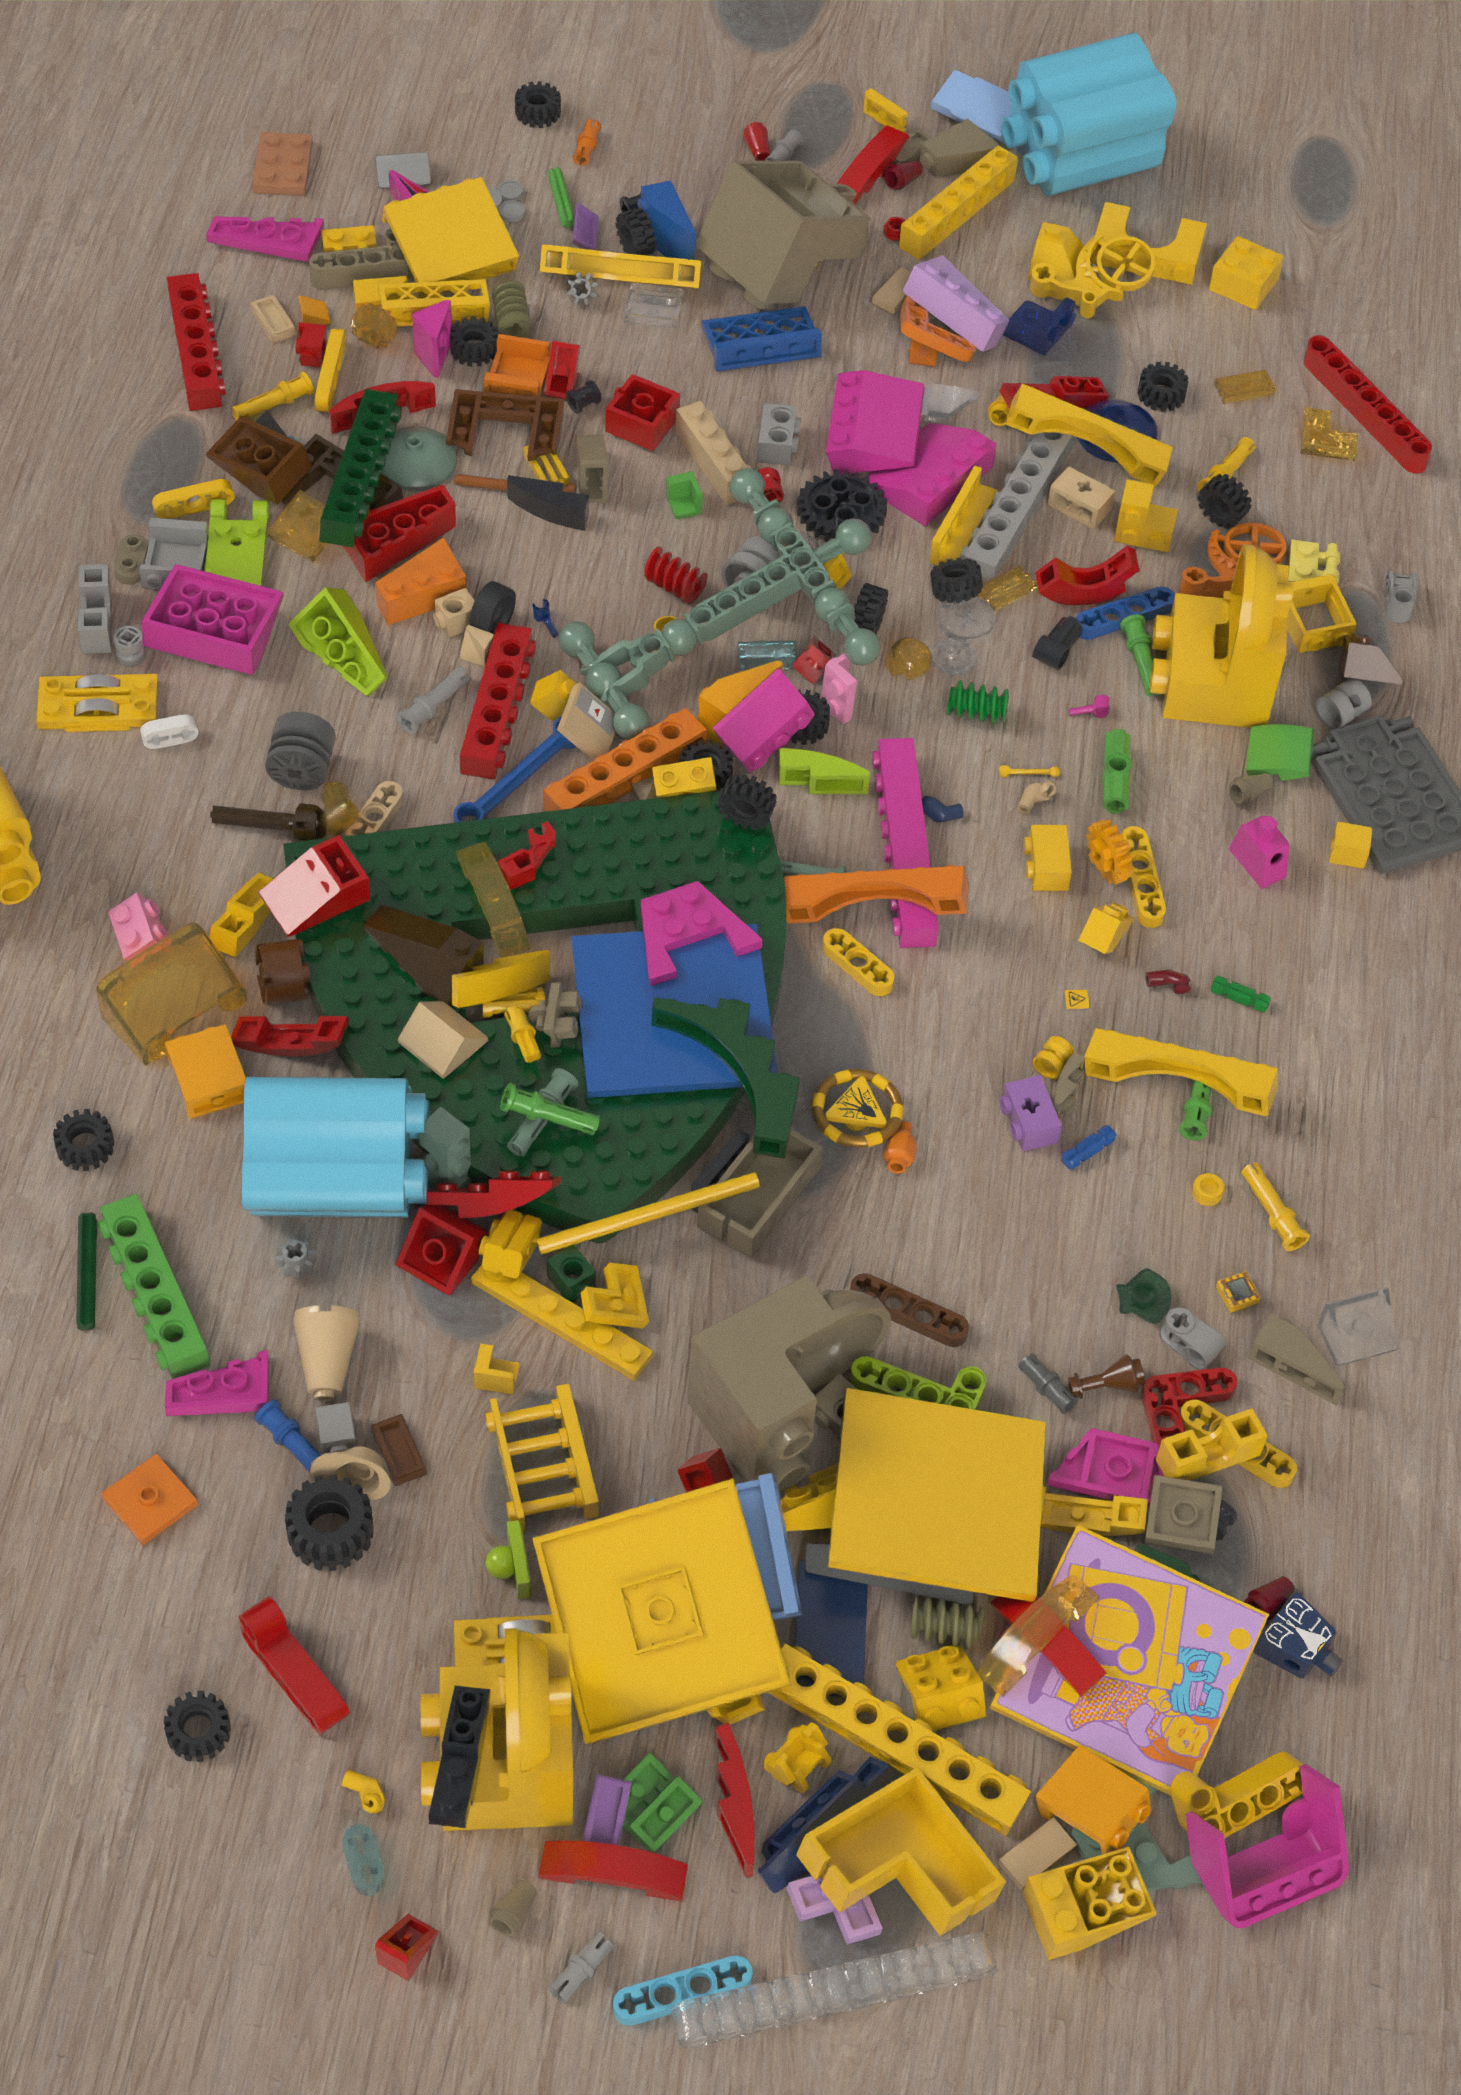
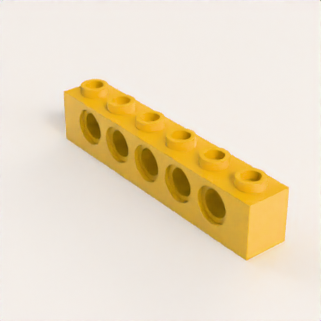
(958, 202)

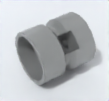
(1343, 703)

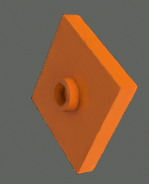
(149, 1499)

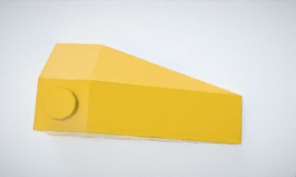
(812, 1504)

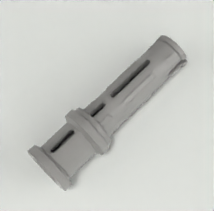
(425, 706)

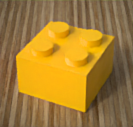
(1246, 272)

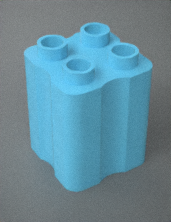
(1089, 114)
(332, 1147)

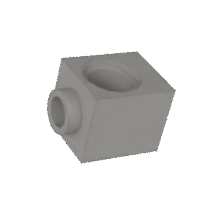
(335, 1428)

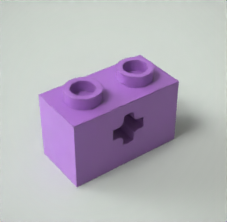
(1030, 1113)

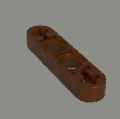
(911, 1305)

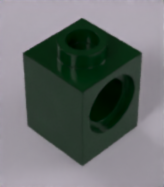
(566, 1263)

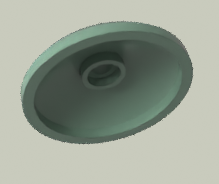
(419, 459)

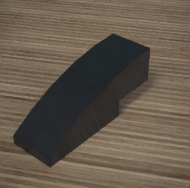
(549, 501)

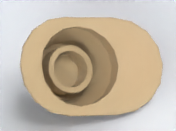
(359, 1465)

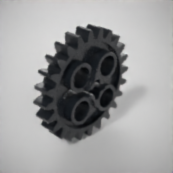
(839, 498)

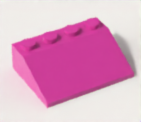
(874, 422)
(940, 470)
(212, 619)

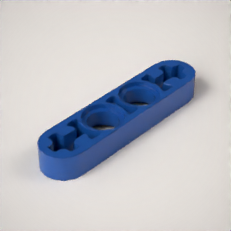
(1122, 610)

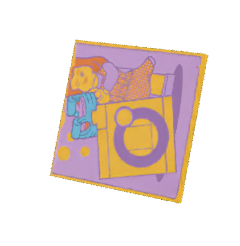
(1168, 1660)

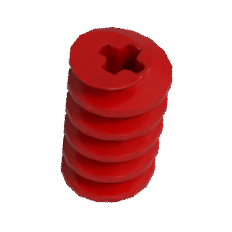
(673, 577)

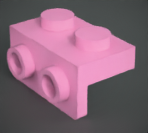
(839, 688)
(137, 925)

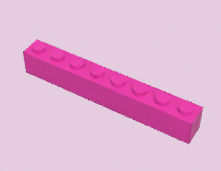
(904, 833)

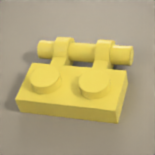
(1306, 557)

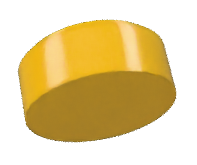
(1208, 1189)

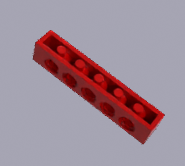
(195, 343)
(497, 701)

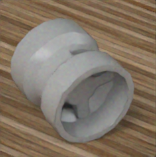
(129, 646)

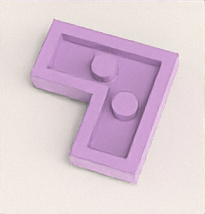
(855, 1922)

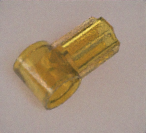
(339, 809)

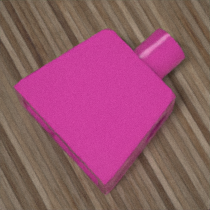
(1262, 850)

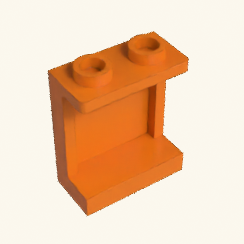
(518, 366)

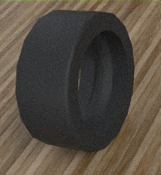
(492, 606)

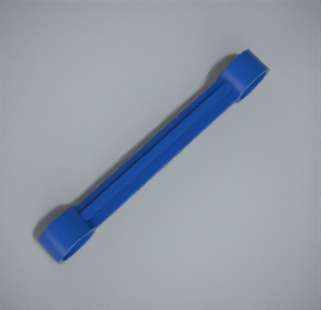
(515, 777)

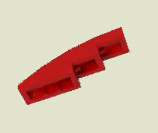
(873, 160)
(736, 1809)

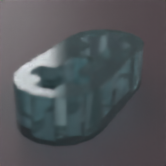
(371, 1857)

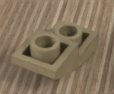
(1067, 1084)

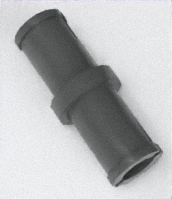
(1048, 1383)

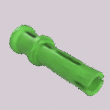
(1139, 644)
(536, 1106)
(1196, 1112)

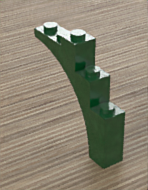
(749, 1057)

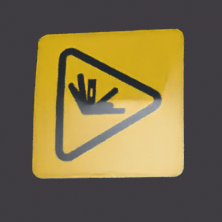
(1077, 999)

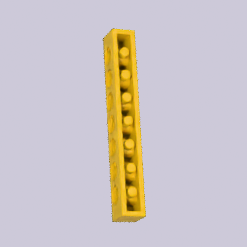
(903, 1756)

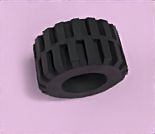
(324, 1498)

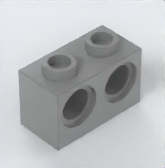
(777, 434)

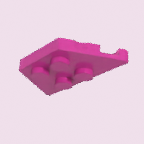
(1109, 1466)

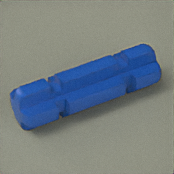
(1088, 1147)

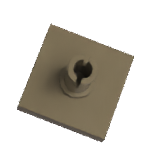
(1183, 1514)

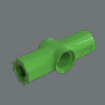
(1116, 771)

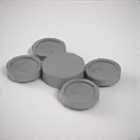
(510, 192)

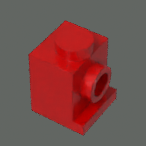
(311, 344)

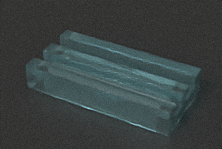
(767, 650)

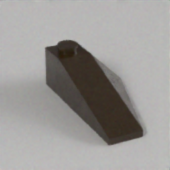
(425, 949)

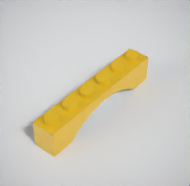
(621, 266)
(1137, 453)
(1121, 1056)

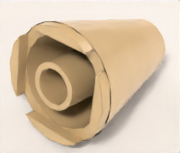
(325, 1347)

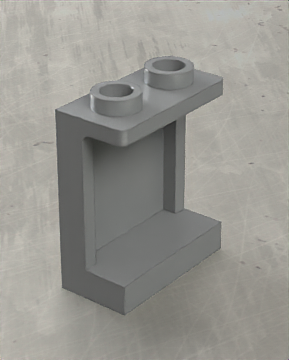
(171, 544)

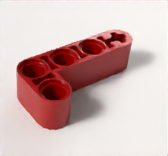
(291, 1667)

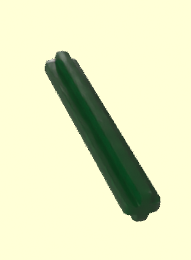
(86, 1271)

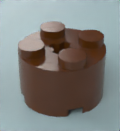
(281, 972)

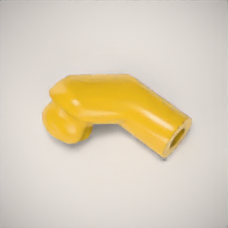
(368, 1788)

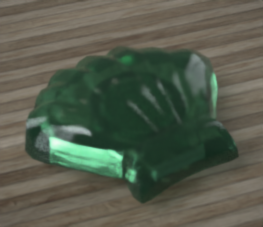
(1145, 1296)

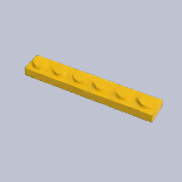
(566, 1321)

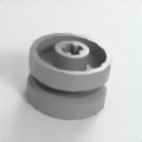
(749, 558)

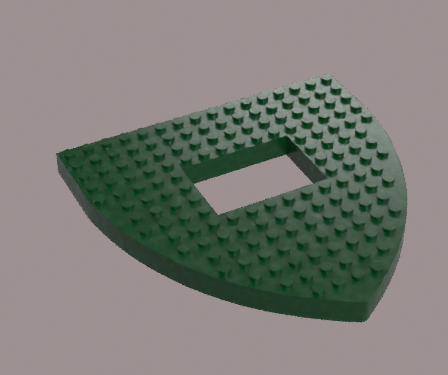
(594, 876)

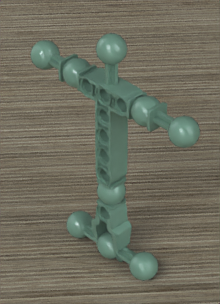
(681, 635)

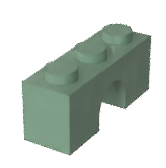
(448, 1149)

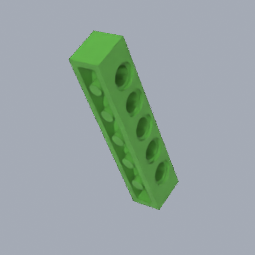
(129, 1217)

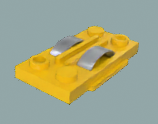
(97, 702)
(482, 1640)

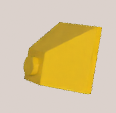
(1057, 247)

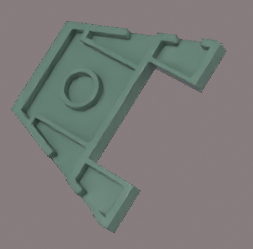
(1149, 1858)

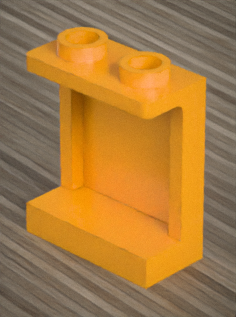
(207, 1070)
(1095, 1799)

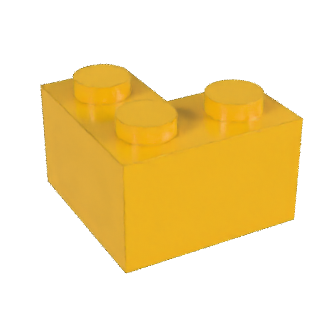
(1143, 522)

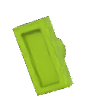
(511, 1560)

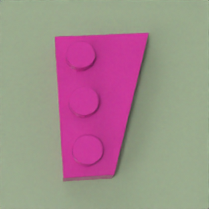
(225, 1390)

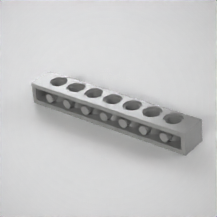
(1017, 501)

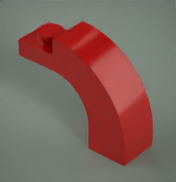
(1087, 585)

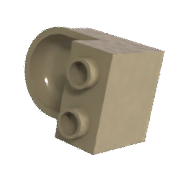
(775, 227)
(764, 1364)

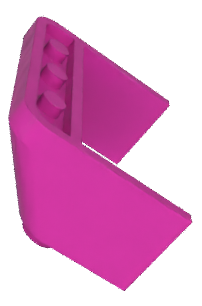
(1279, 1871)

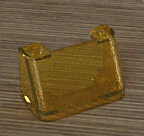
(167, 990)

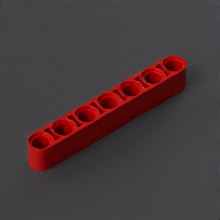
(1367, 404)

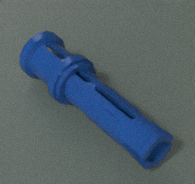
(286, 1432)

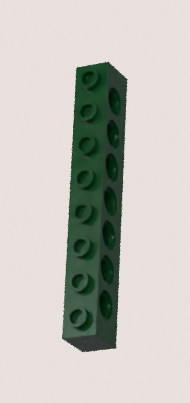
(360, 468)

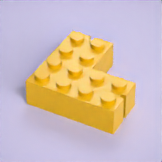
(905, 1836)

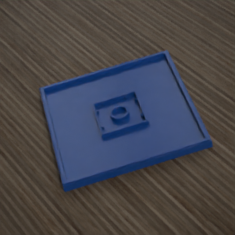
(616, 1013)

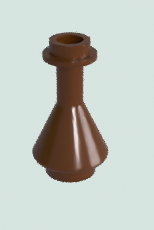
(1122, 1375)

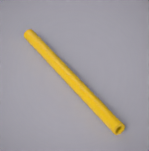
(648, 1213)

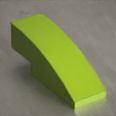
(821, 772)

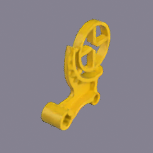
(1086, 287)

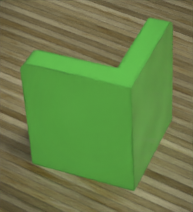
(684, 495)

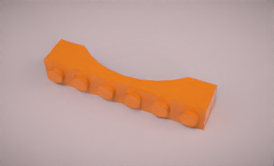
(934, 888)

